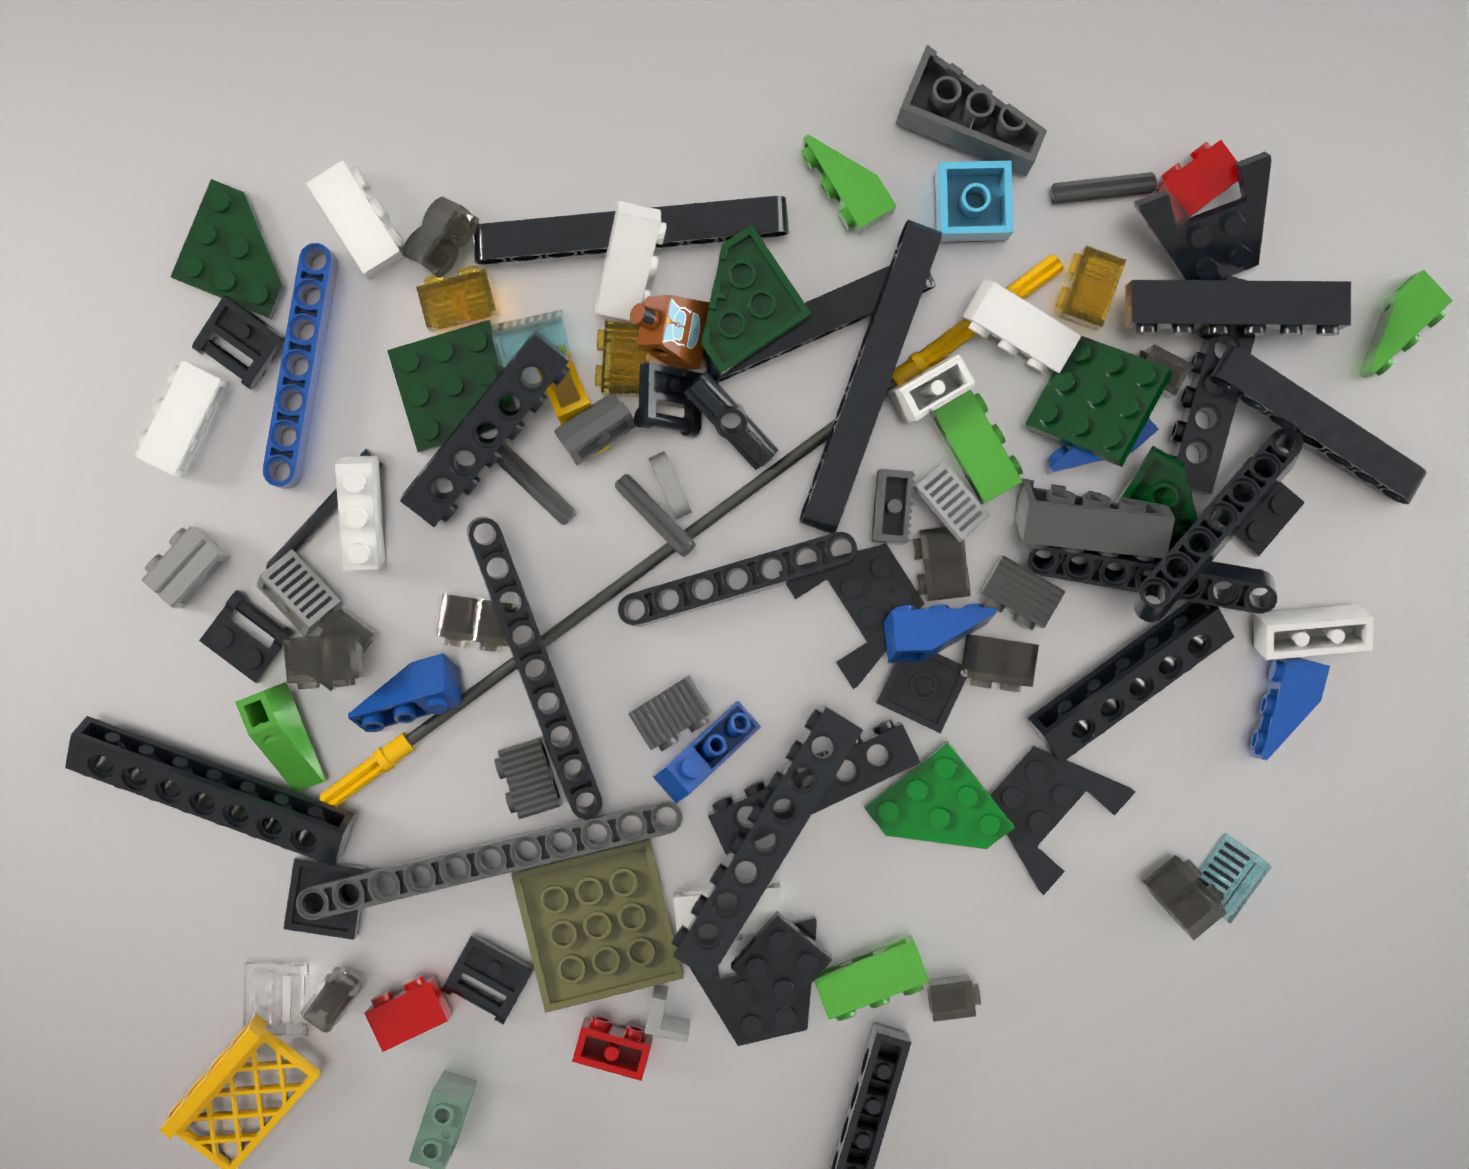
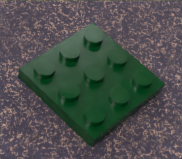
(444, 380)
(1099, 400)

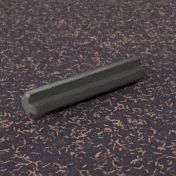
(1103, 187)
(535, 485)
(655, 515)

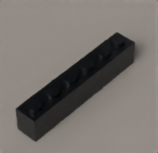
(1238, 305)

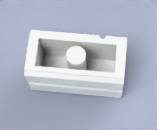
(931, 388)

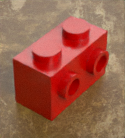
(1200, 180)
(408, 1012)
(613, 1048)

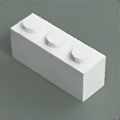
(357, 218)
(629, 259)
(1020, 327)
(181, 419)
(360, 512)
(1313, 631)
(765, 908)

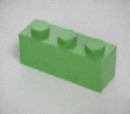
(977, 446)
(871, 979)

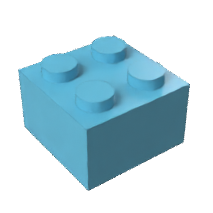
(974, 200)

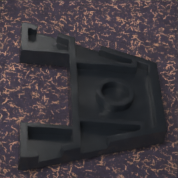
(1219, 239)
(869, 592)
(1036, 798)
(747, 1011)

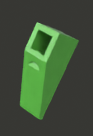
(855, 188)
(1403, 316)
(281, 735)

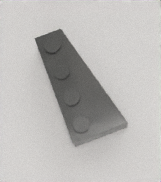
(968, 116)
(1092, 522)

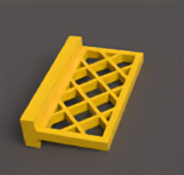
(221, 1072)

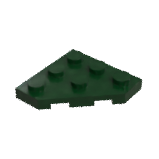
(229, 253)
(748, 302)
(1165, 482)

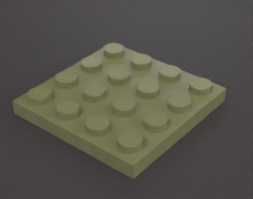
(597, 925)

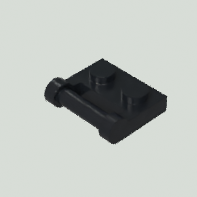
(243, 332)
(666, 386)
(239, 645)
(494, 969)

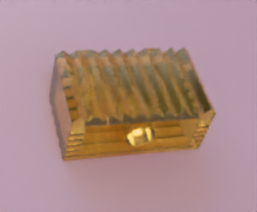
(1090, 287)
(457, 299)
(620, 359)

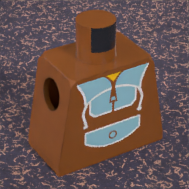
(671, 329)

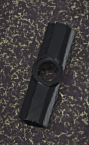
(714, 404)

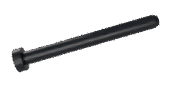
(310, 526)

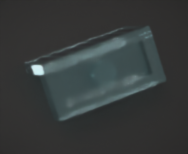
(511, 335)
(1235, 873)

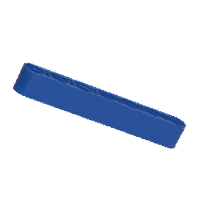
(294, 349)

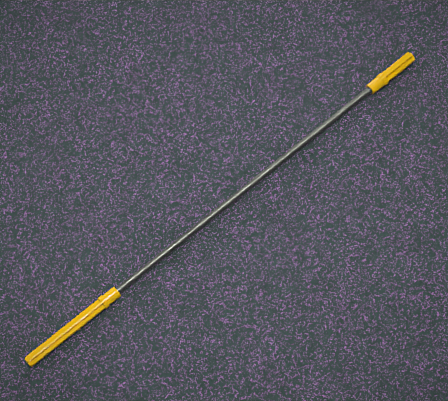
(386, 757)

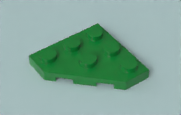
(940, 804)

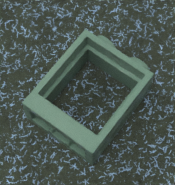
(443, 1121)

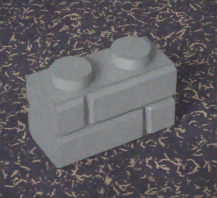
(184, 566)

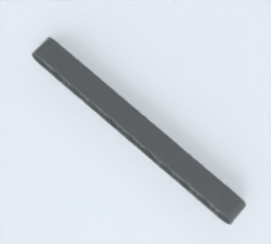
(475, 869)

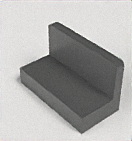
(595, 428)

